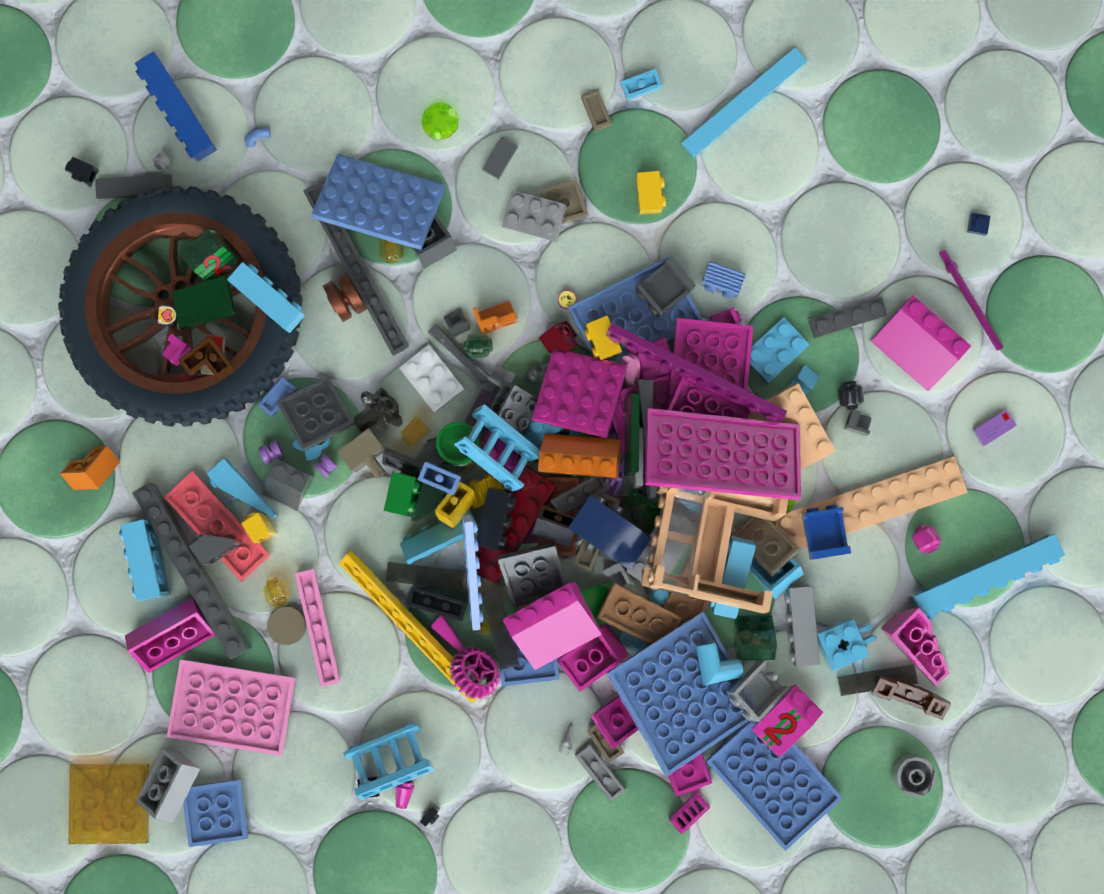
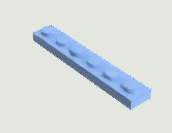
(472, 564)

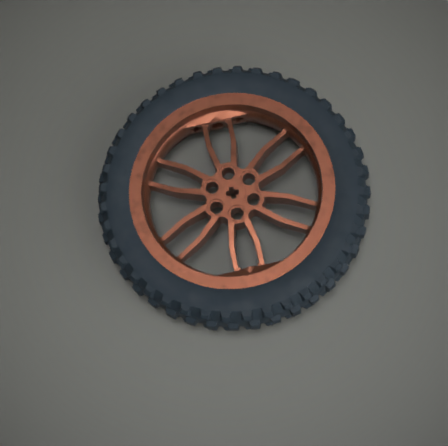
(96, 267)

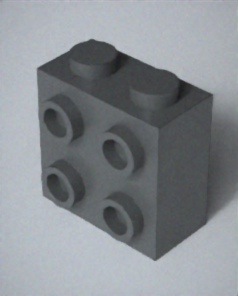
(514, 406)

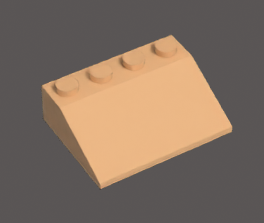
(813, 439)

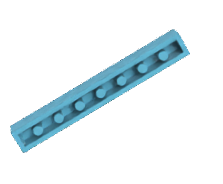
(988, 575)

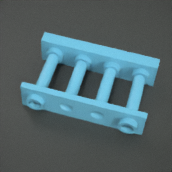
(512, 439)
(403, 773)

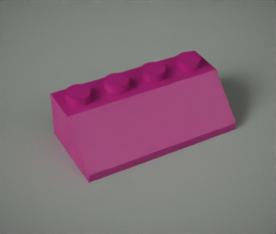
(169, 635)

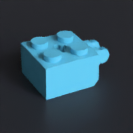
(854, 644)

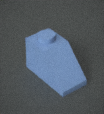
(439, 477)

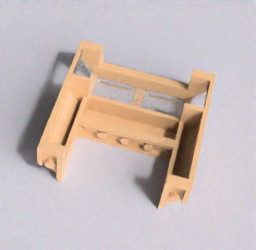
(694, 544)

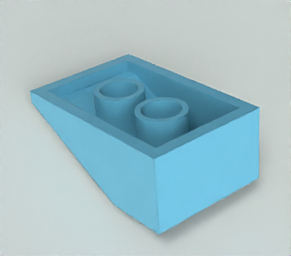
(780, 580)

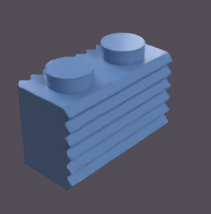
(723, 280)

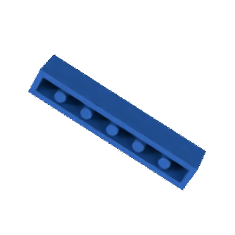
(175, 106)

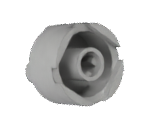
(914, 786)

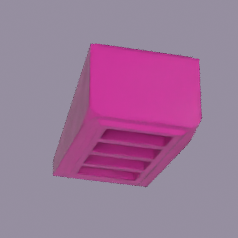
(443, 627)
(688, 823)

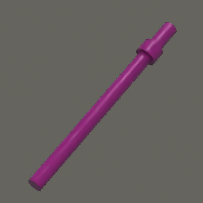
(951, 267)

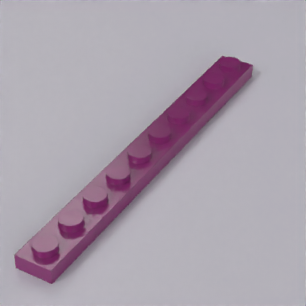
(701, 376)

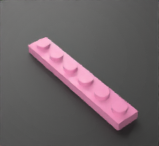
(317, 627)

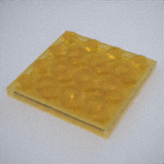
(105, 805)

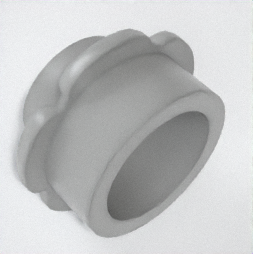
(161, 162)

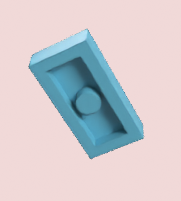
(641, 84)

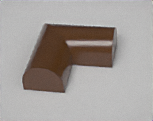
(206, 354)

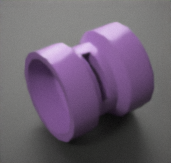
(271, 452)

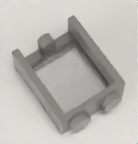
(757, 692)

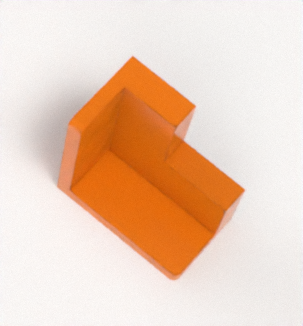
(495, 317)
(92, 470)

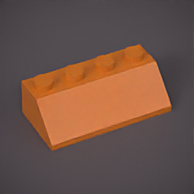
(580, 456)

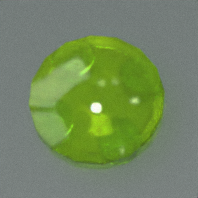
(440, 121)

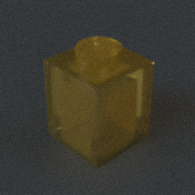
(415, 432)

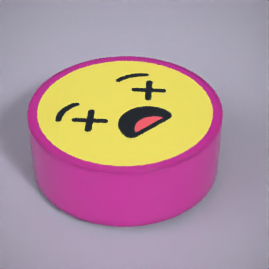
(566, 299)

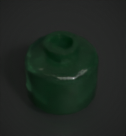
(478, 345)

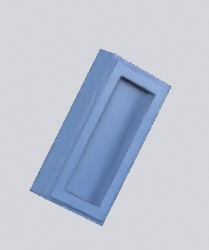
(279, 391)

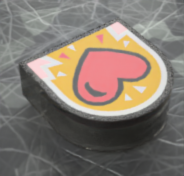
(166, 316)

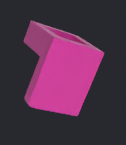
(175, 349)

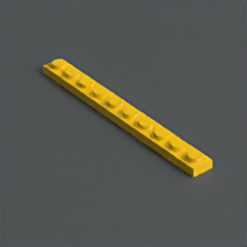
(399, 614)

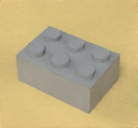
(167, 785)

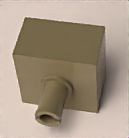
(363, 452)

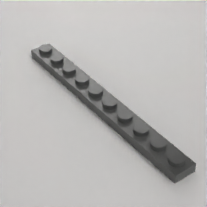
(361, 279)

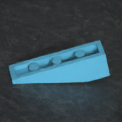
(231, 481)

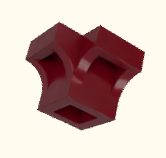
(559, 337)

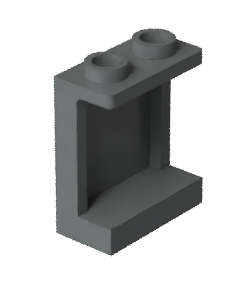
(665, 287)

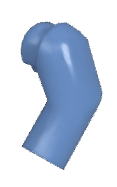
(255, 134)

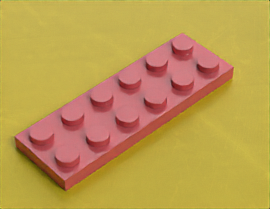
(210, 516)

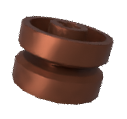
(344, 297)

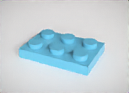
(776, 350)

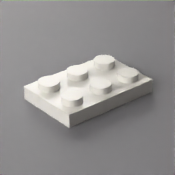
(431, 378)

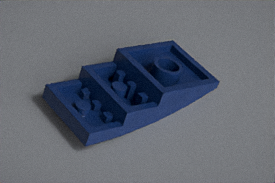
(609, 532)

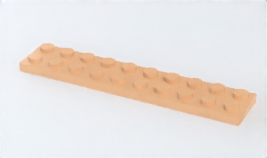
(884, 499)

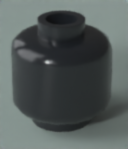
(850, 395)

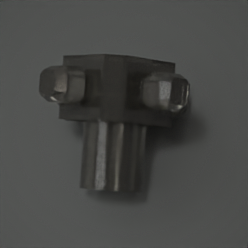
(379, 410)

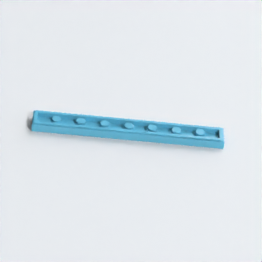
(744, 102)

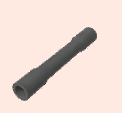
(436, 332)

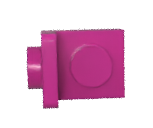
(729, 316)

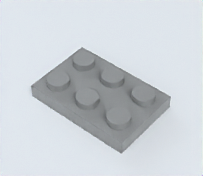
(534, 215)

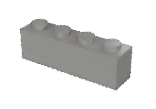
(802, 626)

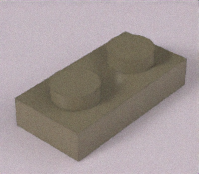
(608, 753)

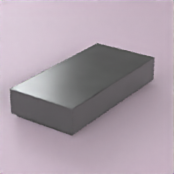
(500, 158)

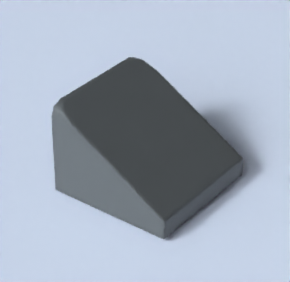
(457, 323)

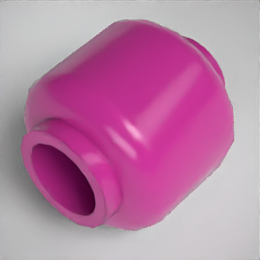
(926, 539)

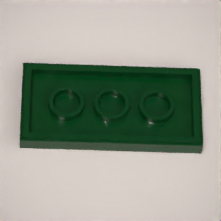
(631, 435)

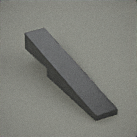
(645, 390)

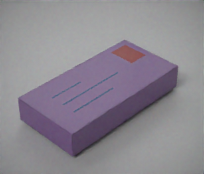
(994, 427)

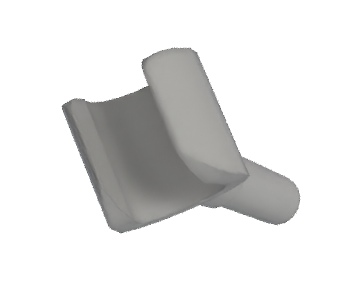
(567, 743)

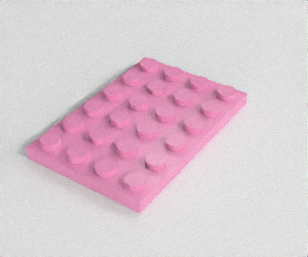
(231, 707)

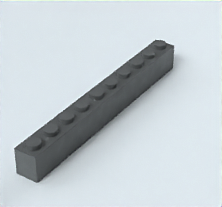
(191, 570)

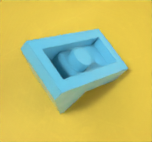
(806, 378)

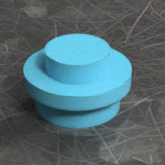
(658, 596)

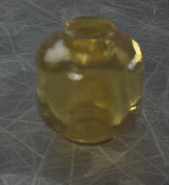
(390, 251)
(276, 592)

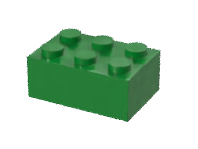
(402, 494)

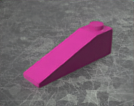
(915, 639)

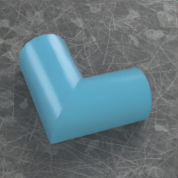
(715, 670)

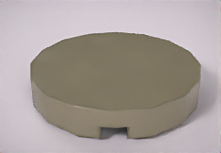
(286, 625)

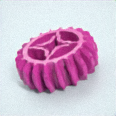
(480, 668)

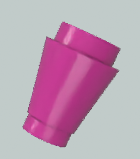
(403, 794)

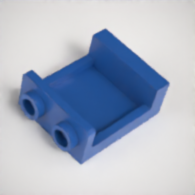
(825, 532)

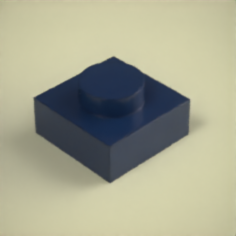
(978, 224)

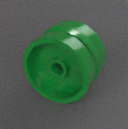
(446, 440)

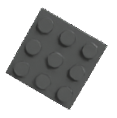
(315, 413)
(532, 573)

